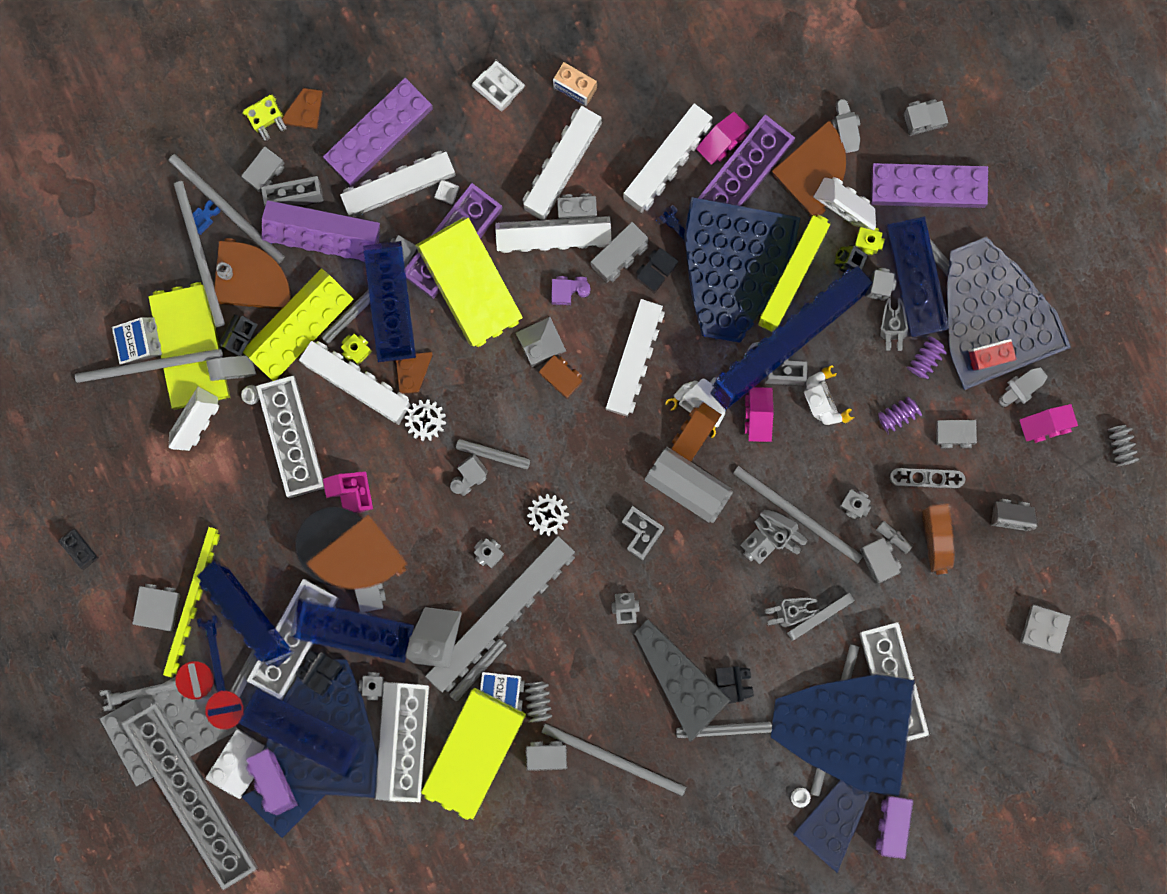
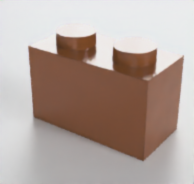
(561, 376)

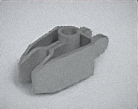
(847, 126)
(894, 325)
(1021, 388)
(780, 531)
(789, 611)

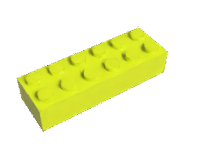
(297, 324)

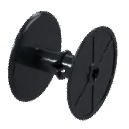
(321, 531)

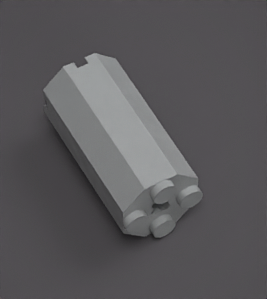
(689, 485)

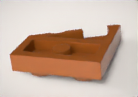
(305, 109)
(412, 372)

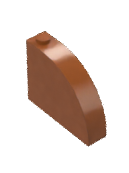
(808, 165)
(255, 278)
(939, 538)
(359, 558)

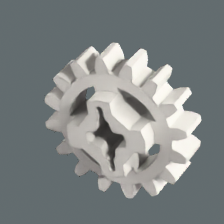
(416, 419)
(551, 506)

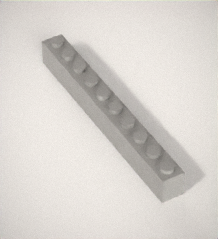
(502, 612)

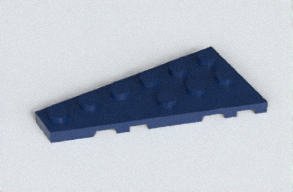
(287, 820)
(833, 823)

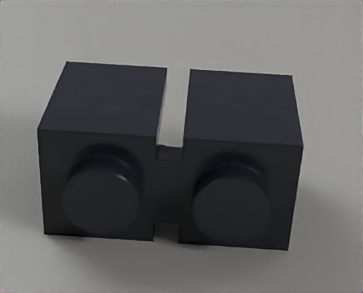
(661, 261)

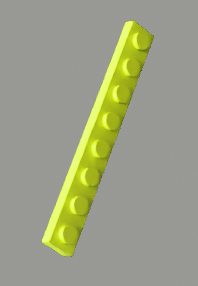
(189, 610)

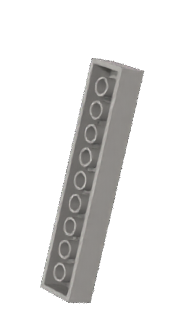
(190, 795)

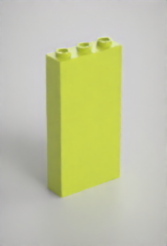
(794, 273)
(469, 282)
(182, 329)
(473, 754)

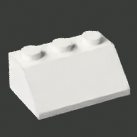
(846, 203)
(193, 420)
(230, 768)

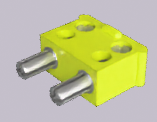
(263, 111)

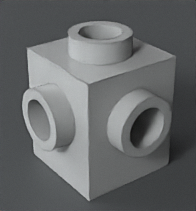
(851, 510)
(757, 547)
(492, 559)
(625, 608)
(364, 686)

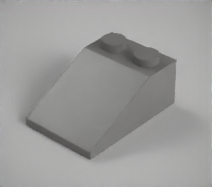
(1014, 516)
(434, 637)

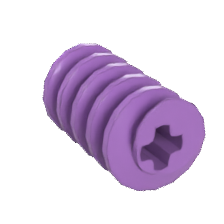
(927, 358)
(899, 414)

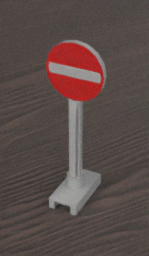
(192, 680)

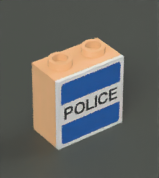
(574, 84)

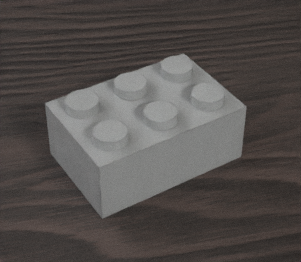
(620, 253)

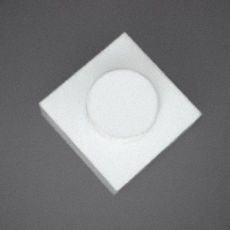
(447, 192)

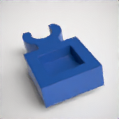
(202, 218)

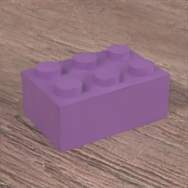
(271, 782)
(894, 827)

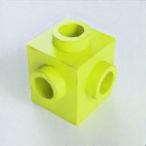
(867, 247)
(355, 355)

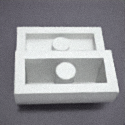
(498, 86)

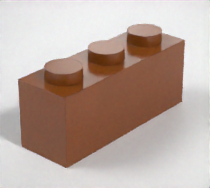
(695, 431)

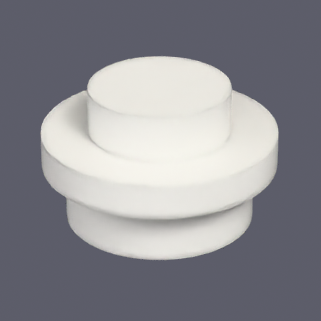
(250, 394)
(800, 797)

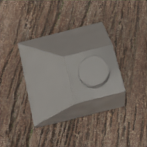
(540, 342)

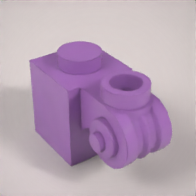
(564, 288)

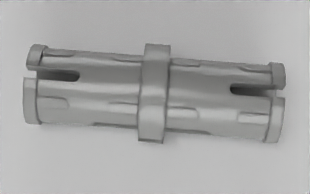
(220, 271)
(894, 537)

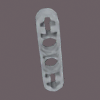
(927, 478)
(821, 616)

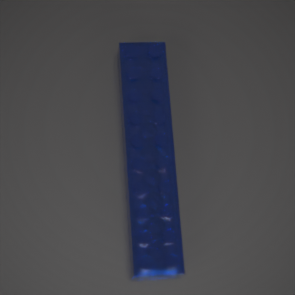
(791, 337)

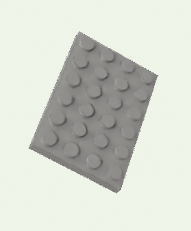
(185, 716)

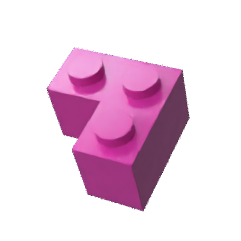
(723, 137)
(760, 414)
(1049, 422)
(352, 489)

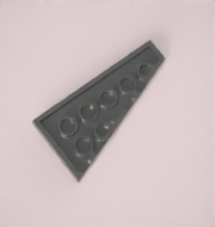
(685, 685)

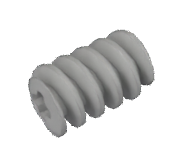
(1123, 445)
(538, 701)

